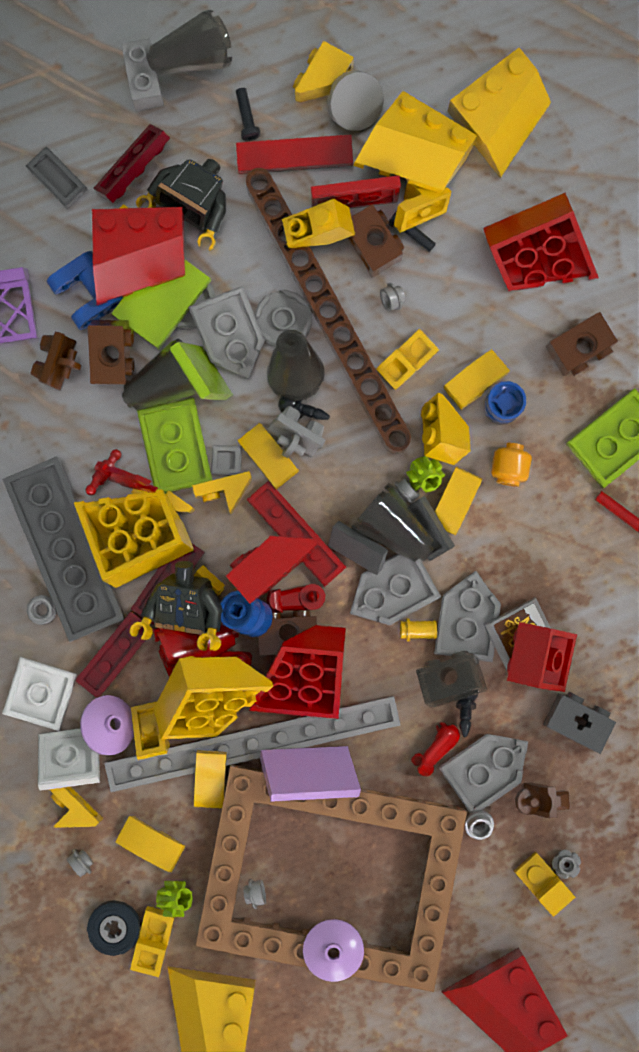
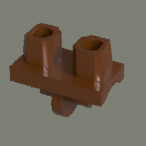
(58, 362)
(541, 800)

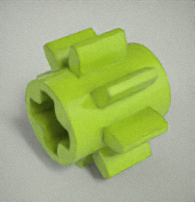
(425, 474)
(174, 898)

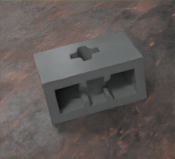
(593, 734)

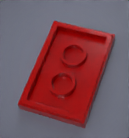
(359, 193)

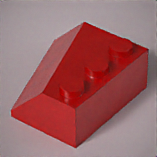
(540, 246)
(136, 249)
(268, 564)
(306, 675)
(508, 1005)

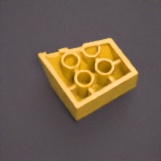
(502, 108)
(417, 144)
(132, 534)
(206, 696)
(211, 1010)

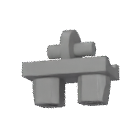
(295, 436)

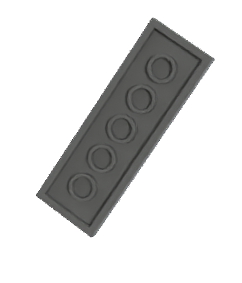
(61, 549)

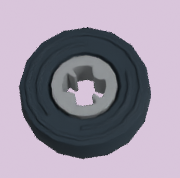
(100, 935)

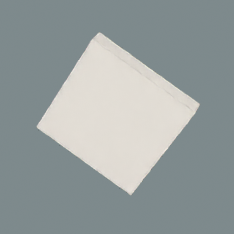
(39, 693)
(66, 760)

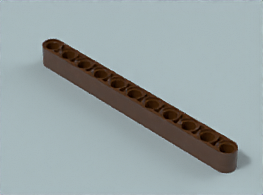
(329, 326)

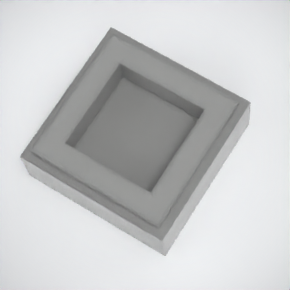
(226, 460)

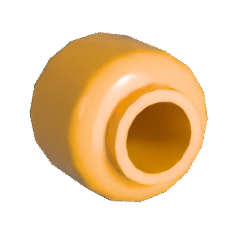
(511, 464)

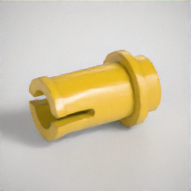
(418, 629)

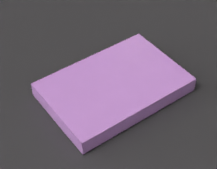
(309, 773)

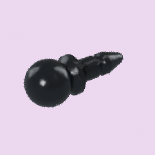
(303, 408)
(466, 706)

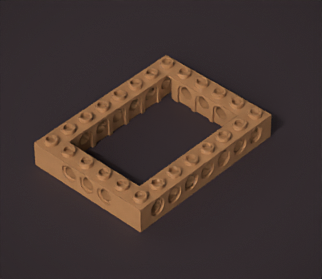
(284, 945)

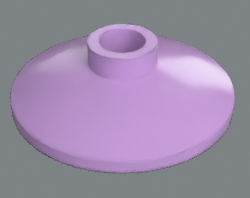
(96, 725)
(328, 935)

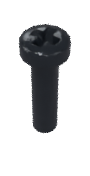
(250, 131)
(417, 235)

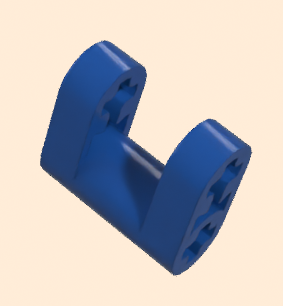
(81, 270)

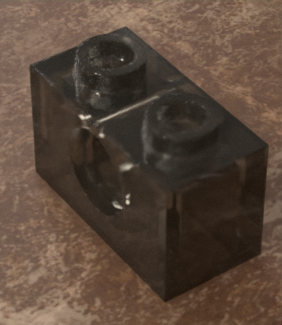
(468, 682)

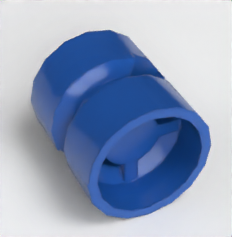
(504, 402)
(246, 618)

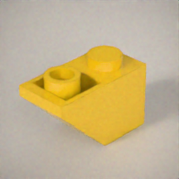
(324, 67)
(319, 225)
(444, 431)

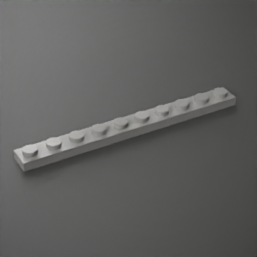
(247, 744)

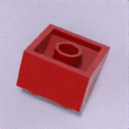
(541, 657)

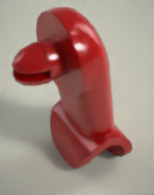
(298, 598)
(444, 741)

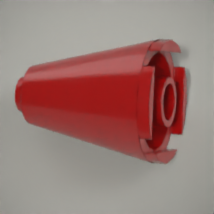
(183, 644)

